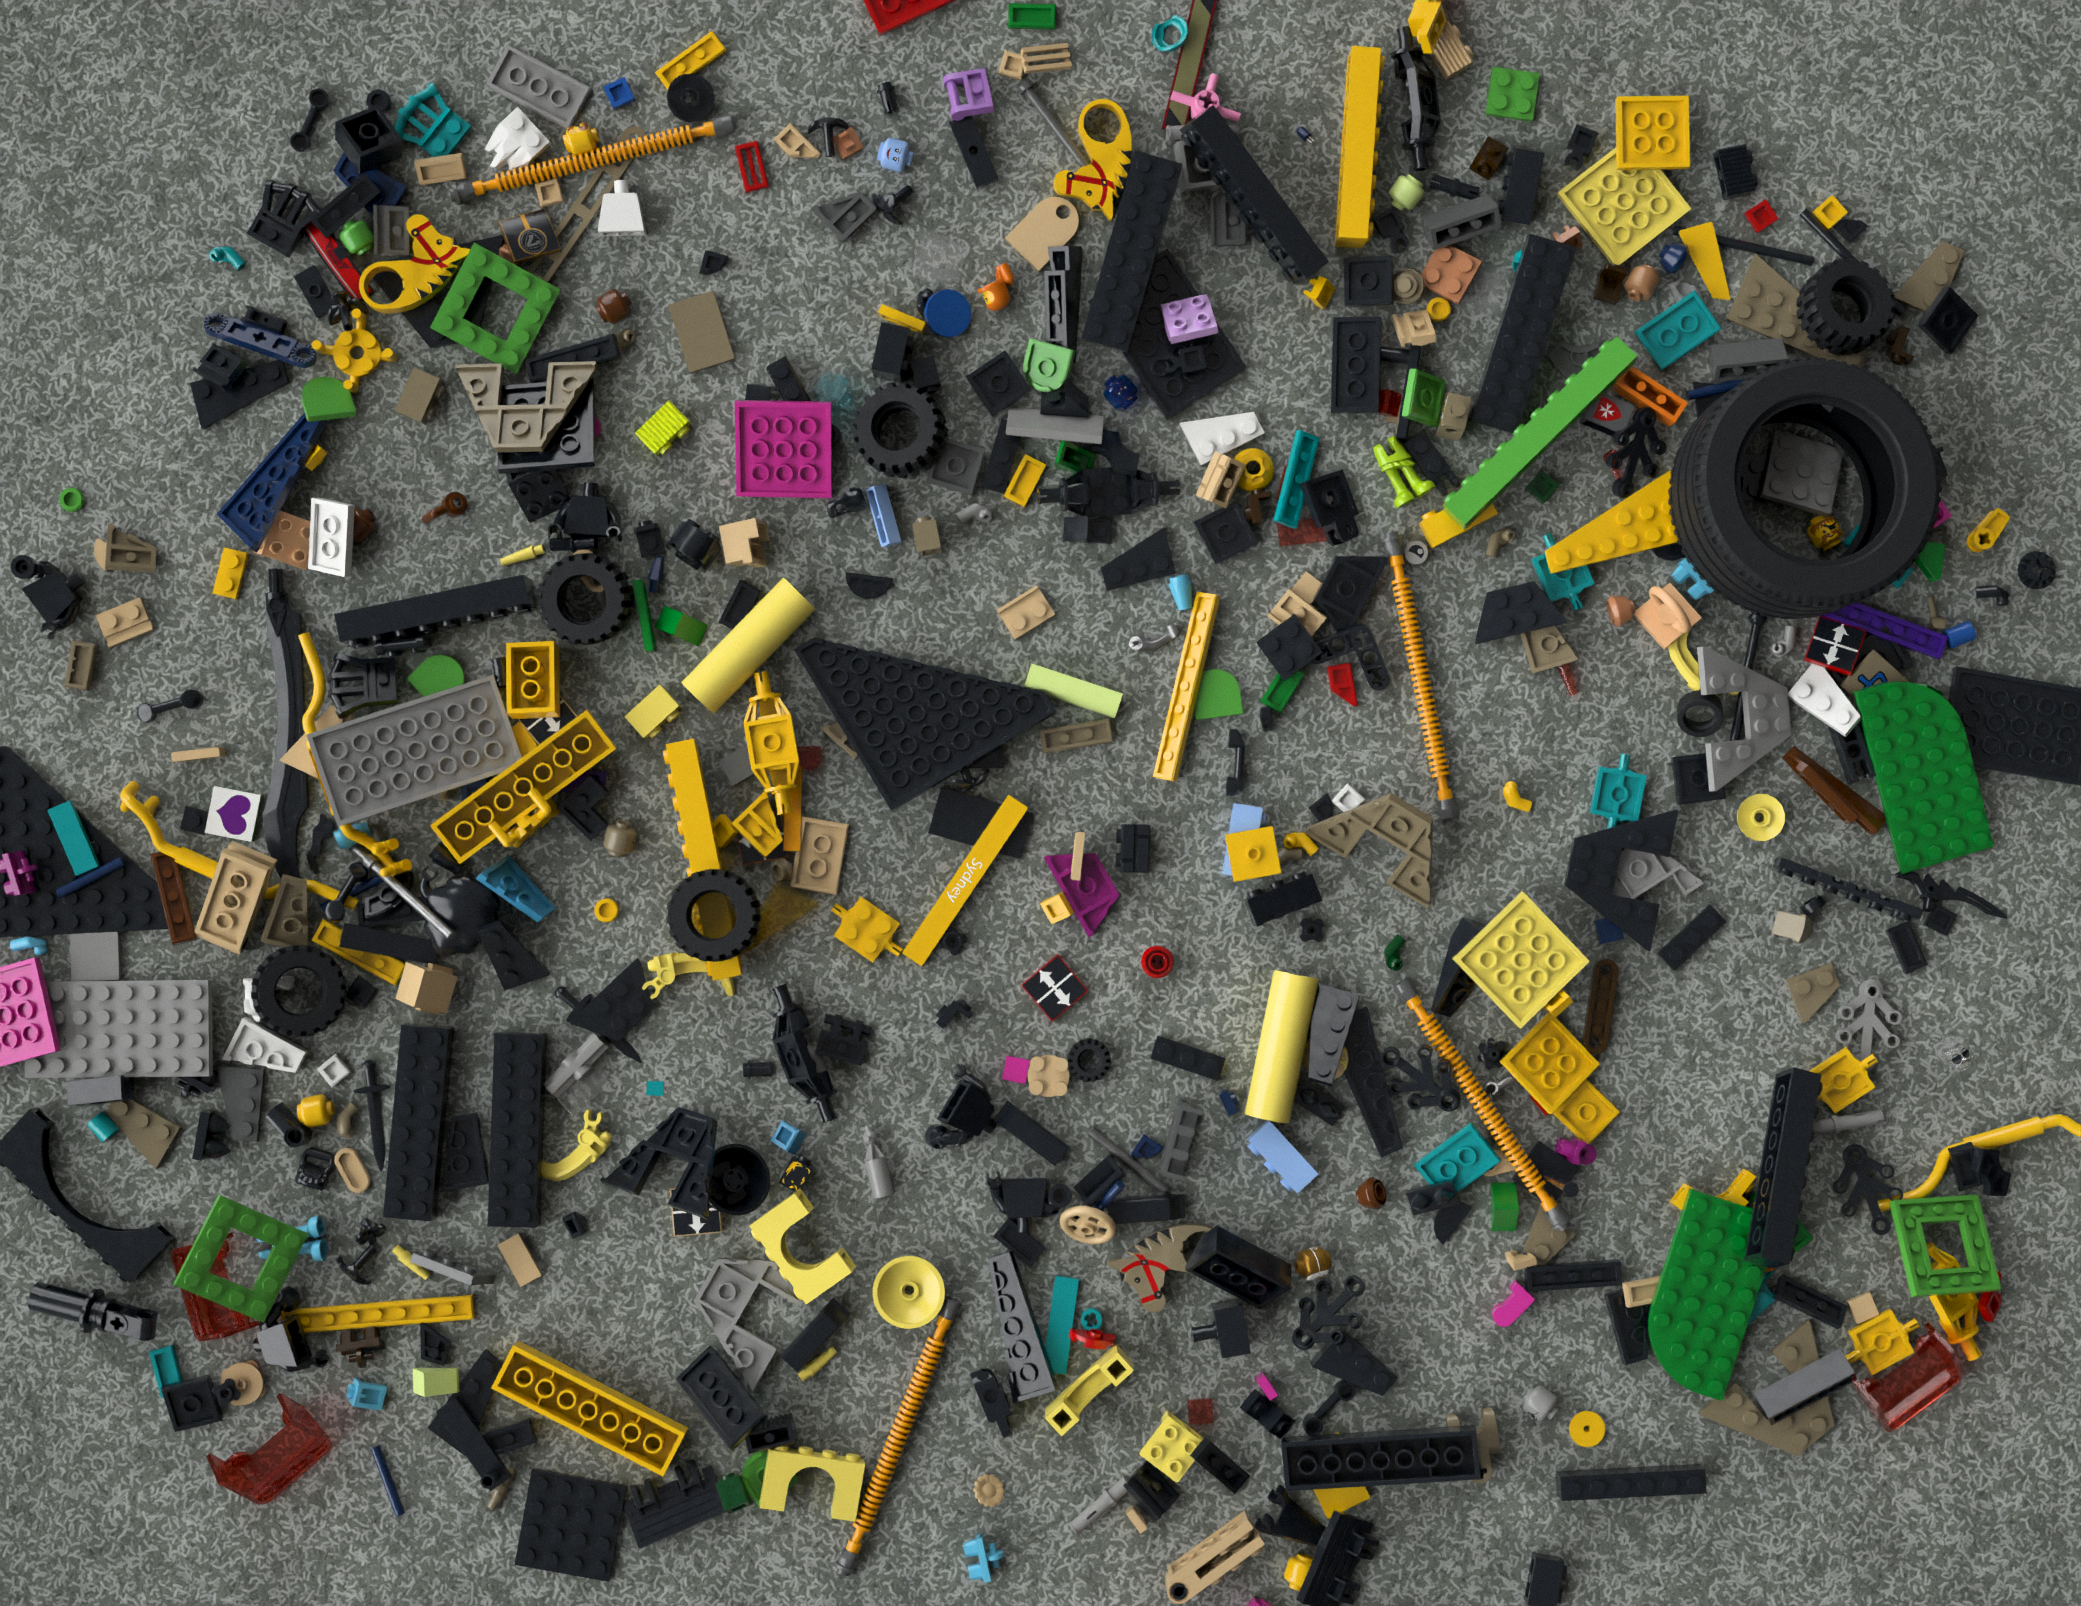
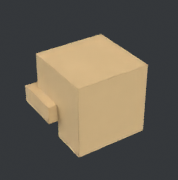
(743, 542)
(427, 987)

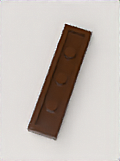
(173, 899)

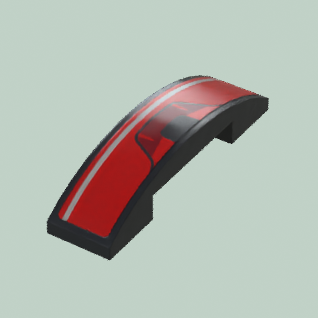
(337, 262)

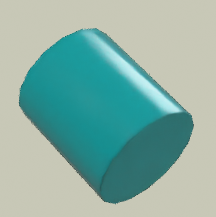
(103, 1127)

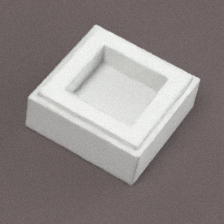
(1347, 798)
(334, 1070)

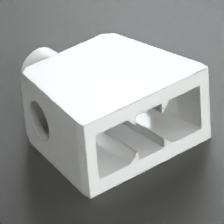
(621, 212)

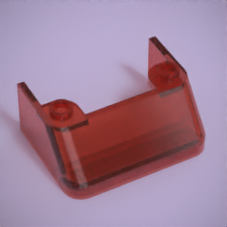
(206, 1317)
(1913, 1383)
(278, 1461)

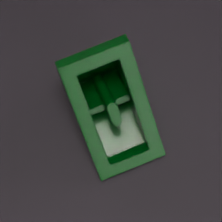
(1073, 457)
(1931, 560)
(681, 625)
(1504, 1207)

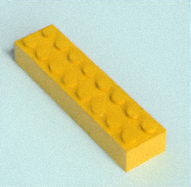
(1358, 146)
(506, 796)
(589, 1408)

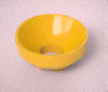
(1262, 479)

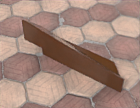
(1838, 796)

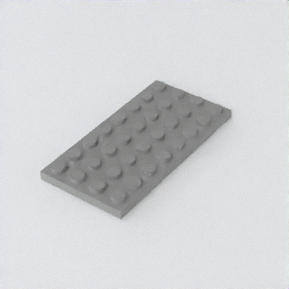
(414, 750)
(129, 1029)

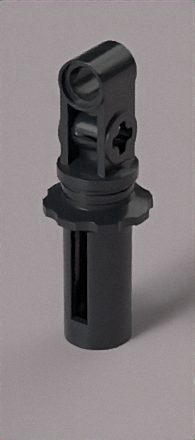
(93, 1311)

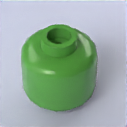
(357, 237)

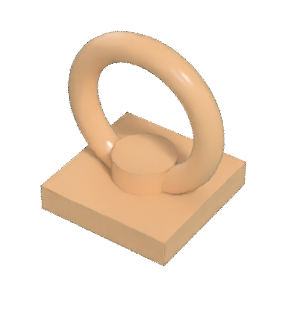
(1666, 615)

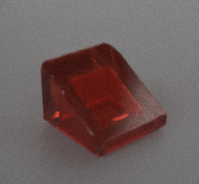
(1389, 403)

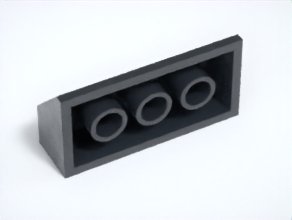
(1239, 1267)

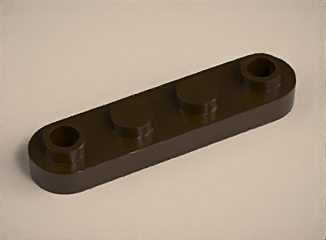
(1600, 1006)

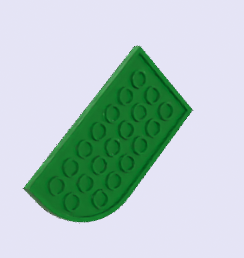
(1923, 774)
(1704, 1294)

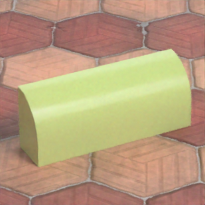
(1073, 690)

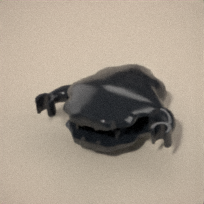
(463, 907)

